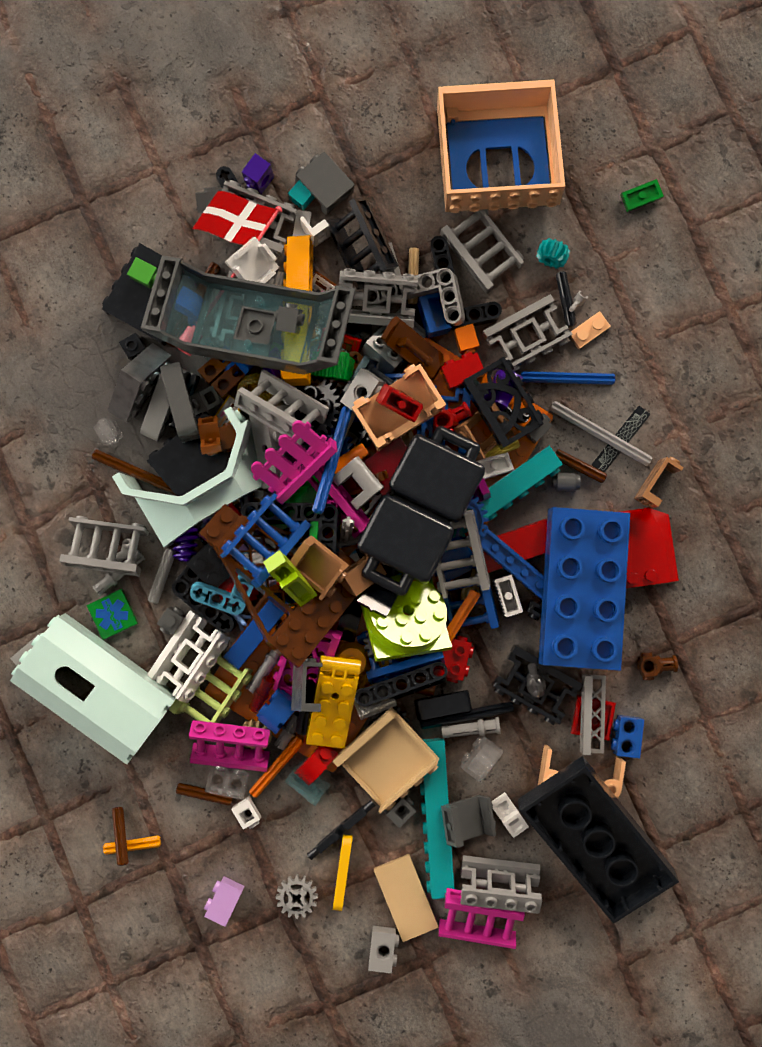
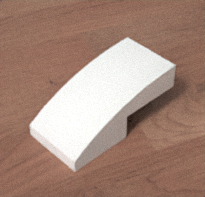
(509, 815)

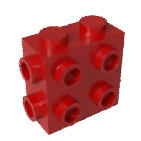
(457, 659)

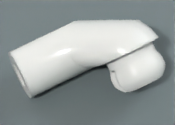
(122, 555)

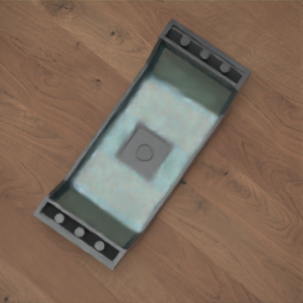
(236, 319)

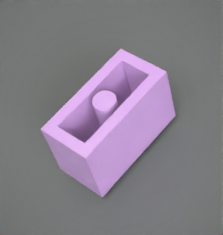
(224, 901)

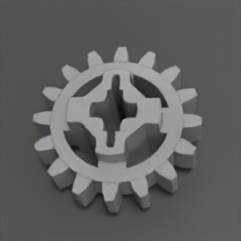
(298, 902)

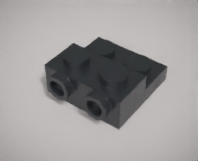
(209, 566)

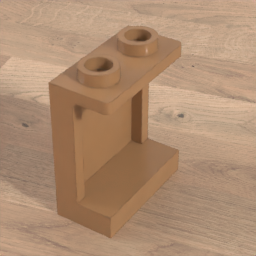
(319, 566)

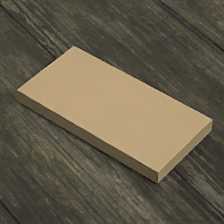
(406, 897)

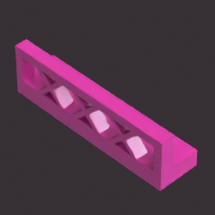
(342, 500)

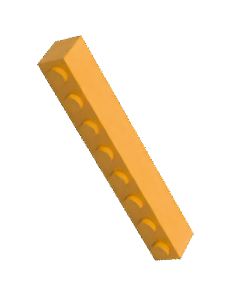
(298, 276)

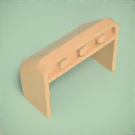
(614, 784)

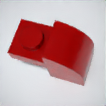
(316, 764)

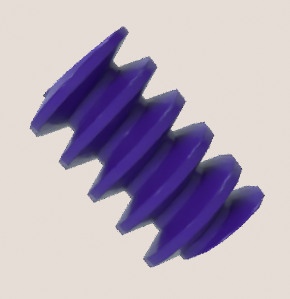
(185, 545)

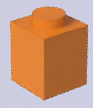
(466, 339)

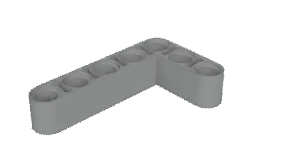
(437, 286)

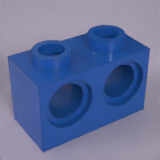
(634, 736)

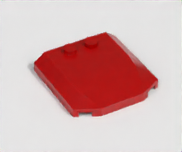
(650, 549)

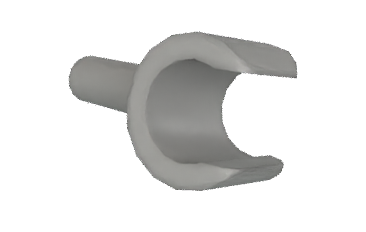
(578, 301)

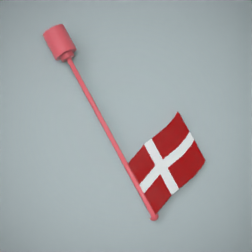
(235, 220)

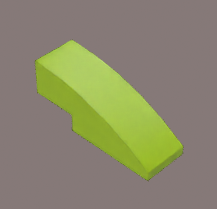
(289, 578)

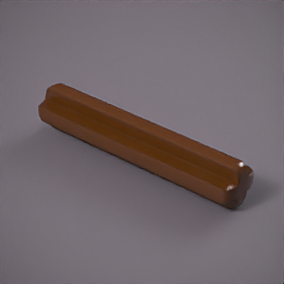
(581, 466)
(199, 793)
(120, 836)

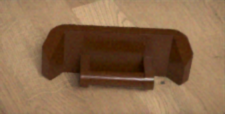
(412, 347)

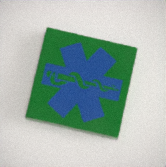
(112, 614)

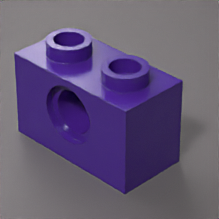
(257, 173)

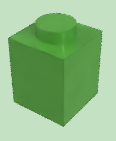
(142, 272)

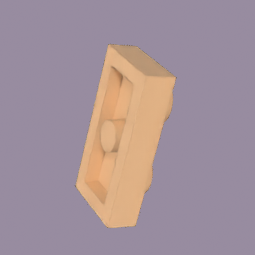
(589, 330)

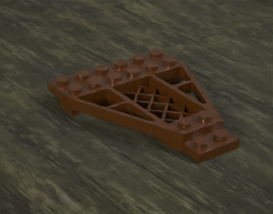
(303, 625)

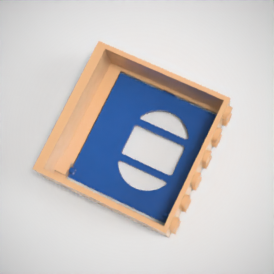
(500, 118)

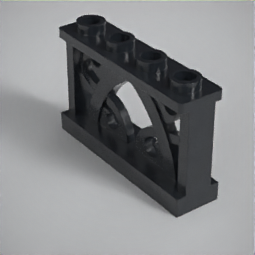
(477, 392)

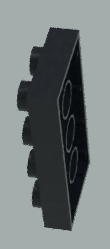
(597, 840)

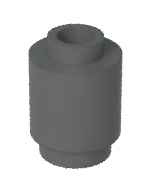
(566, 482)

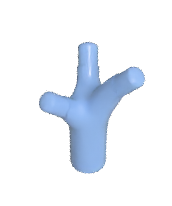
(240, 620)

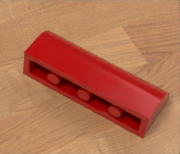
(525, 541)

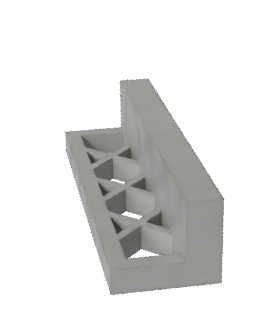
(586, 714)

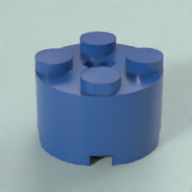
(277, 712)

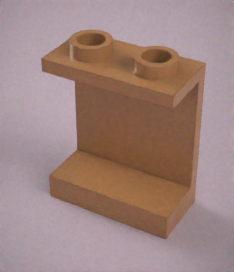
(644, 495)

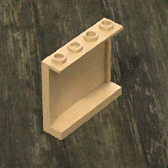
(388, 759)

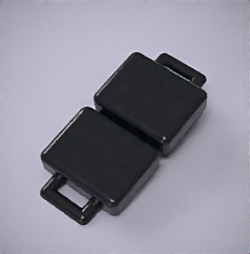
(414, 525)

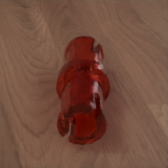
(261, 693)

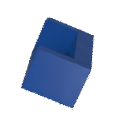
(432, 315)

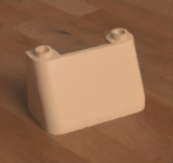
(385, 425)

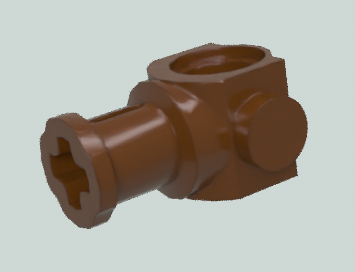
(657, 665)

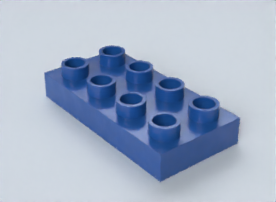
(584, 588)

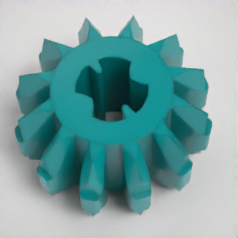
(553, 253)

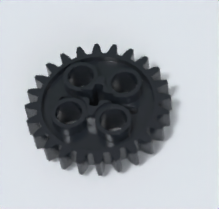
(321, 388)

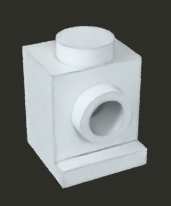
(239, 812)

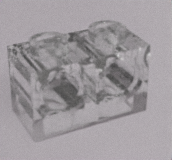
(227, 788)

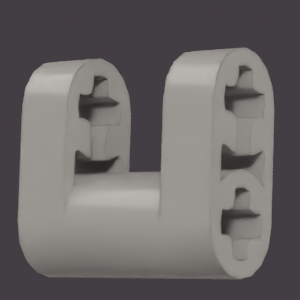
(363, 476)

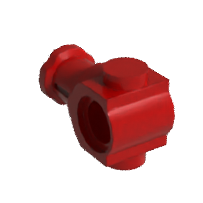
(453, 416)

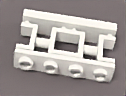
(178, 648)

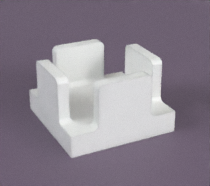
(253, 262)

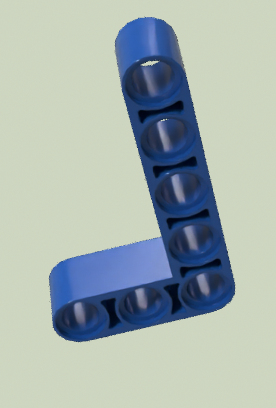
(252, 637)

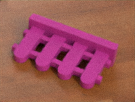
(295, 475)

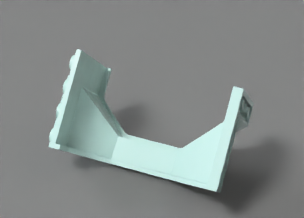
(175, 515)

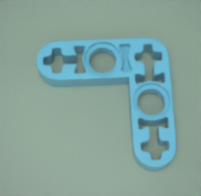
(233, 597)

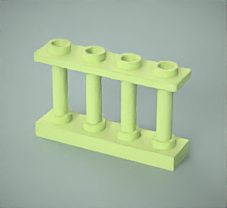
(222, 709)

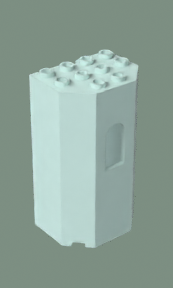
(119, 708)

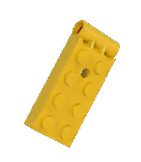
(336, 693)

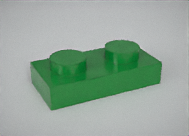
(642, 195)

